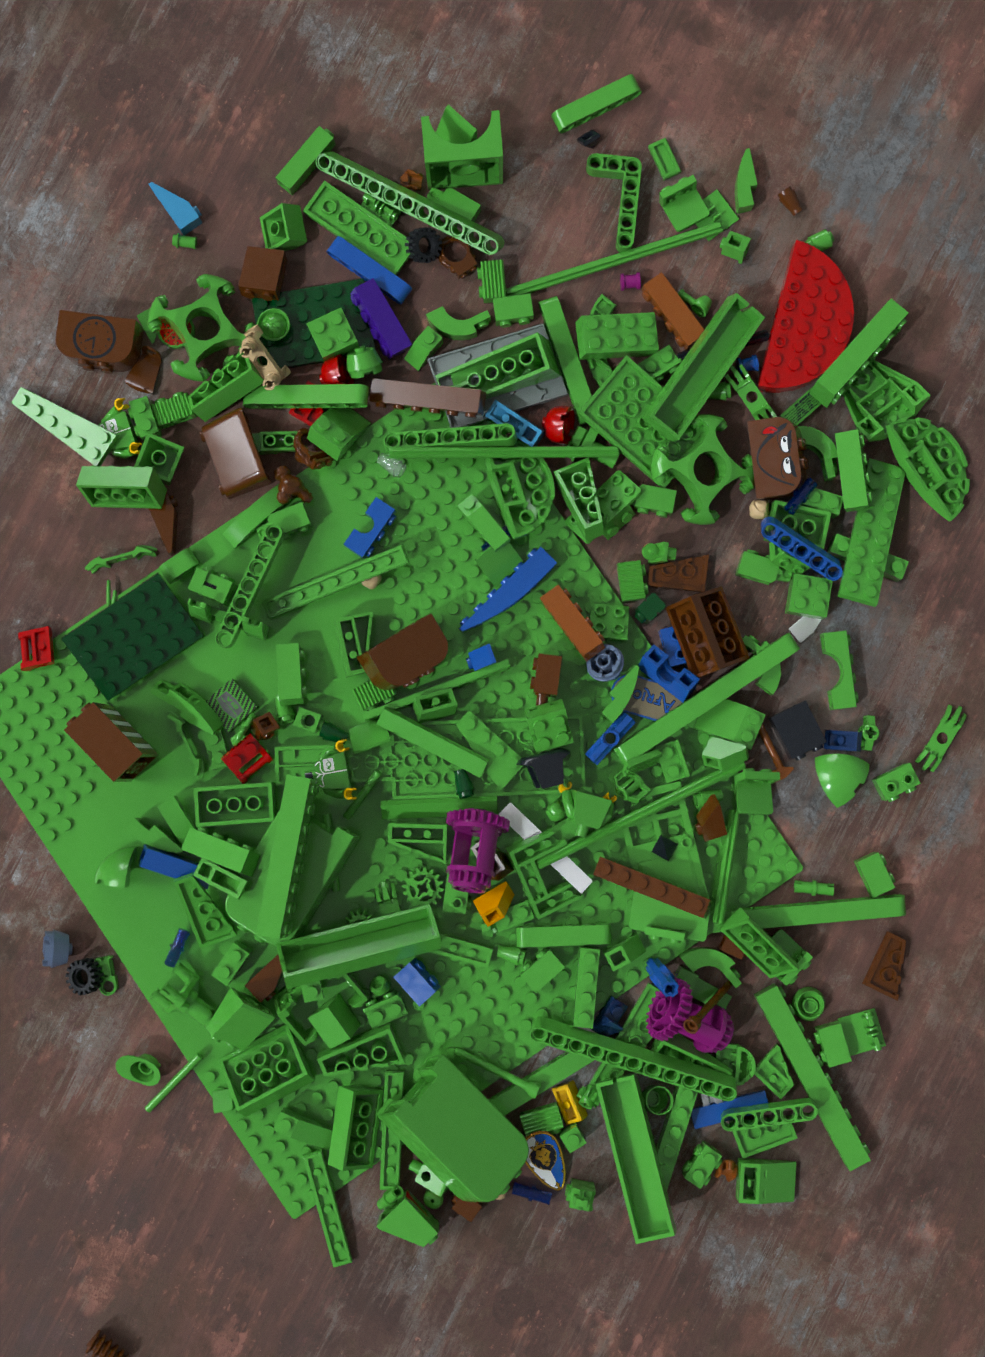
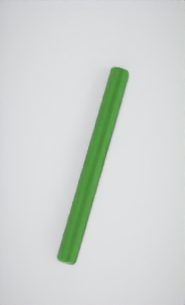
(726, 867)

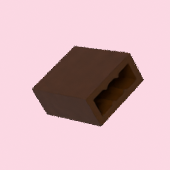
(262, 273)

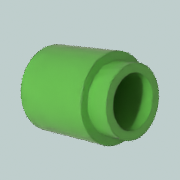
(821, 240)

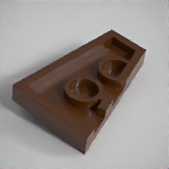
(680, 575)
(886, 966)

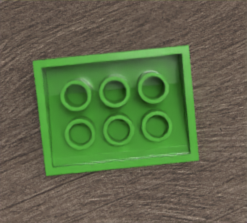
(265, 1071)

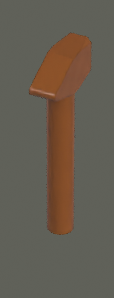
(784, 771)

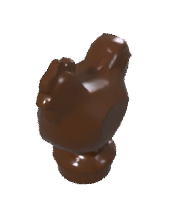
(290, 486)

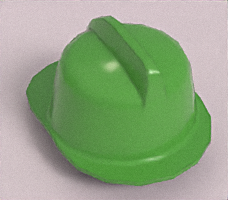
(140, 1069)

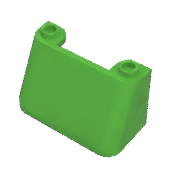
(294, 1012)

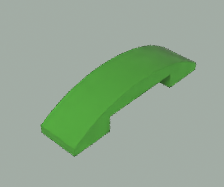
(253, 517)

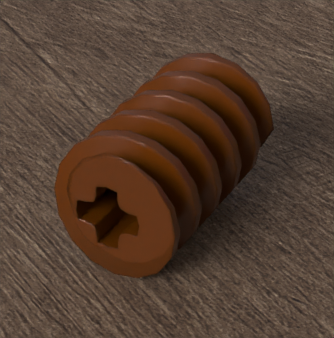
(102, 1348)

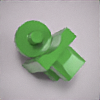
(658, 552)

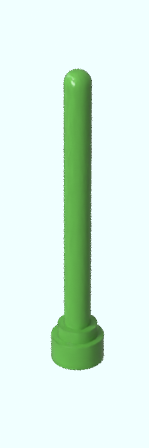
(530, 1087)

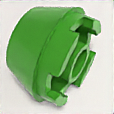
(363, 361)

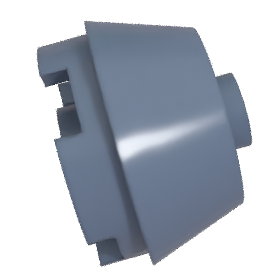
(606, 664)
(56, 948)

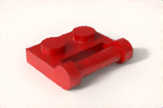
(41, 648)
(242, 754)

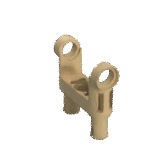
(252, 349)

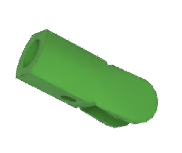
(577, 438)

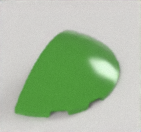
(931, 463)
(521, 490)

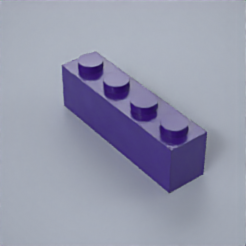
(381, 319)

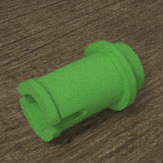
(184, 241)

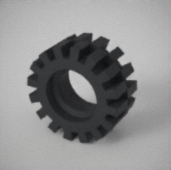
(433, 245)
(76, 980)

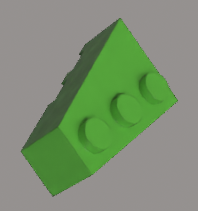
(353, 640)
(421, 838)

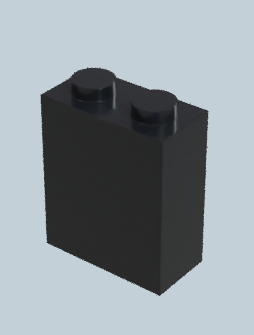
(798, 731)

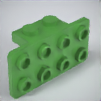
(614, 504)
(666, 921)

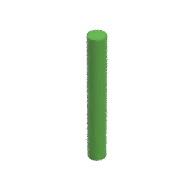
(362, 794)

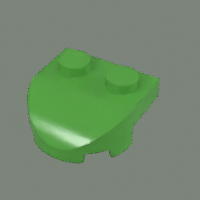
(739, 1060)

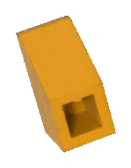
(494, 903)

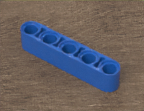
(368, 268)
(805, 556)

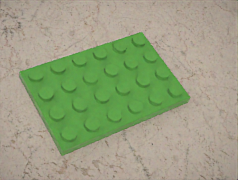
(618, 412)

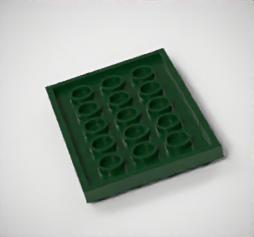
(303, 307)
(132, 636)

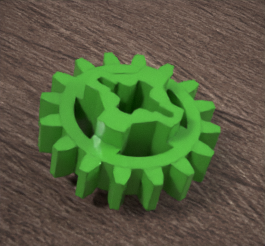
(414, 883)

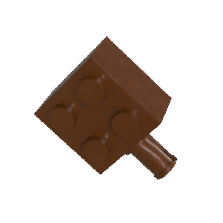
(546, 677)

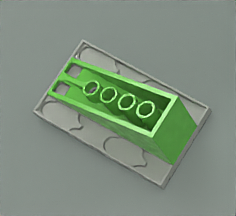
(512, 369)

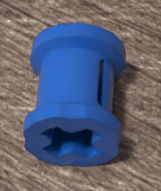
(749, 364)

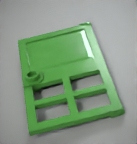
(684, 865)

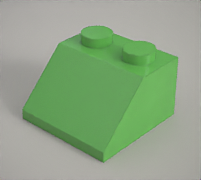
(283, 227)
(160, 455)

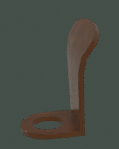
(145, 371)

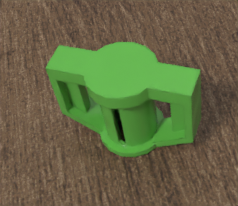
(868, 732)
(630, 786)

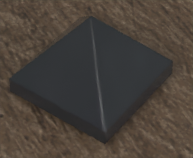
(589, 139)
(664, 848)

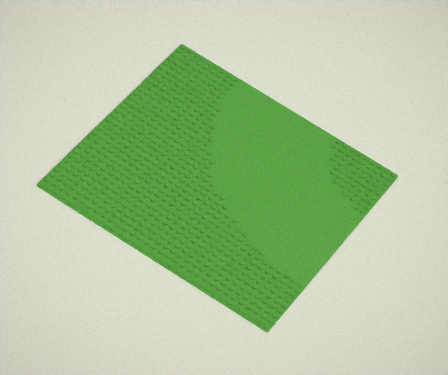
(477, 1007)

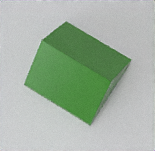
(334, 1022)

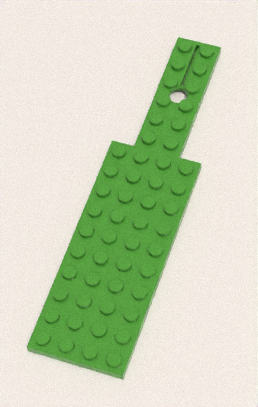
(424, 775)

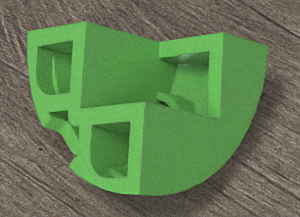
(840, 776)
(116, 868)

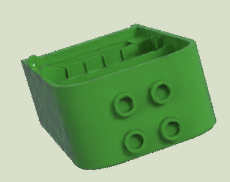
(322, 864)
(458, 1133)

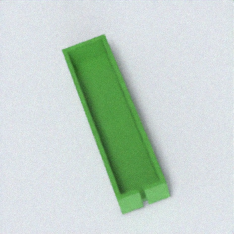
(703, 367)
(287, 857)
(358, 946)
(636, 1158)

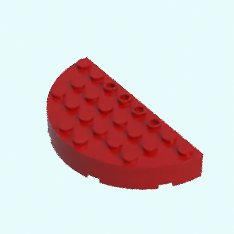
(809, 322)

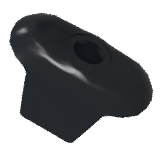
(546, 767)

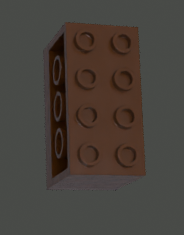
(707, 632)

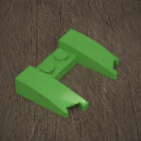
(206, 613)
(522, 857)

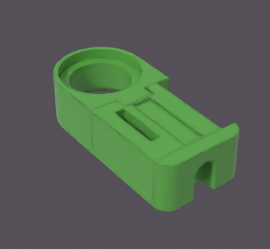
(108, 970)

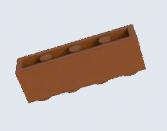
(672, 310)
(572, 622)

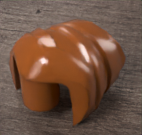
(411, 180)
(727, 1168)

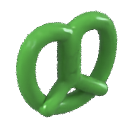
(243, 729)

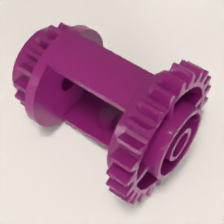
(479, 824)
(669, 1014)

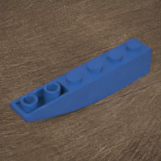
(513, 588)

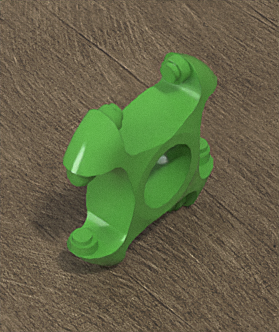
(179, 318)
(683, 469)

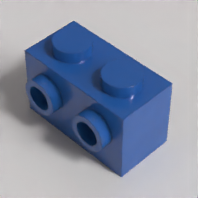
(671, 647)
(417, 981)

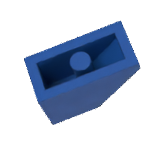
(481, 658)

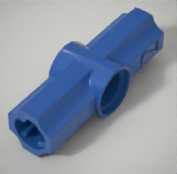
(619, 729)
(662, 977)

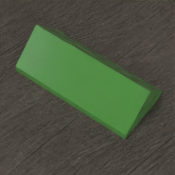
(758, 945)

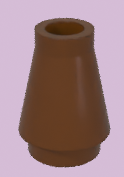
(790, 200)

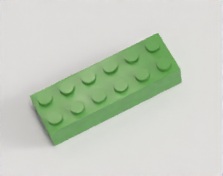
(859, 354)

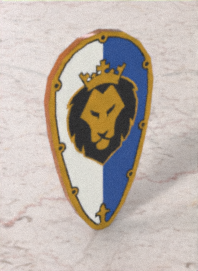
(546, 1159)

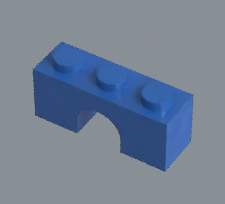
(363, 543)
(656, 667)

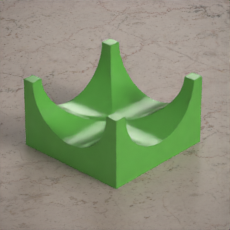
(463, 164)

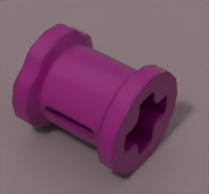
(630, 281)

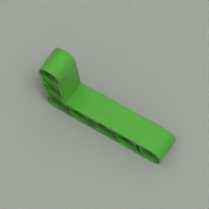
(627, 196)

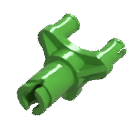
(185, 1000)

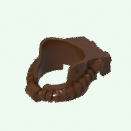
(462, 267)
(314, 460)

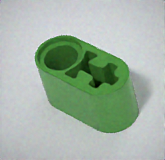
(179, 565)

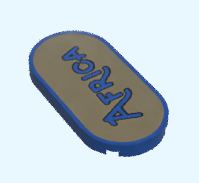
(649, 699)

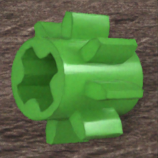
(588, 1097)

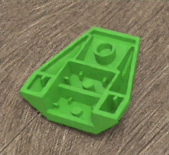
(882, 398)

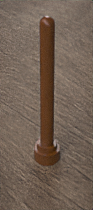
(693, 1023)

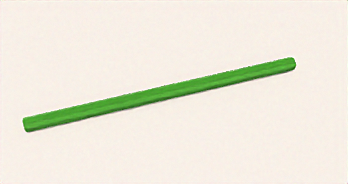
(615, 260)
(503, 452)
(638, 815)

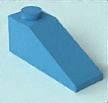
(180, 210)
(524, 428)

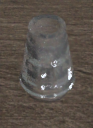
(392, 465)

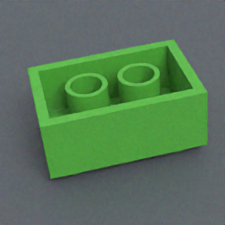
(806, 521)

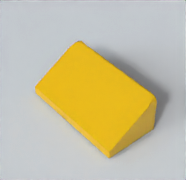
(569, 1102)

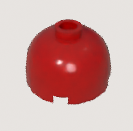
(334, 371)
(558, 424)

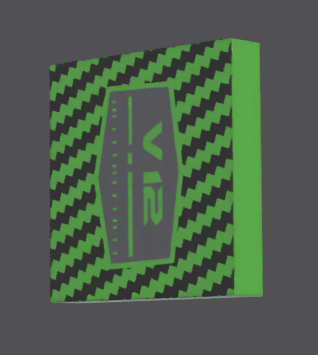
(231, 704)

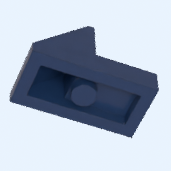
(843, 740)
(607, 1020)

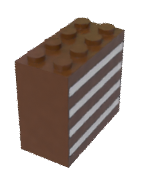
(110, 742)

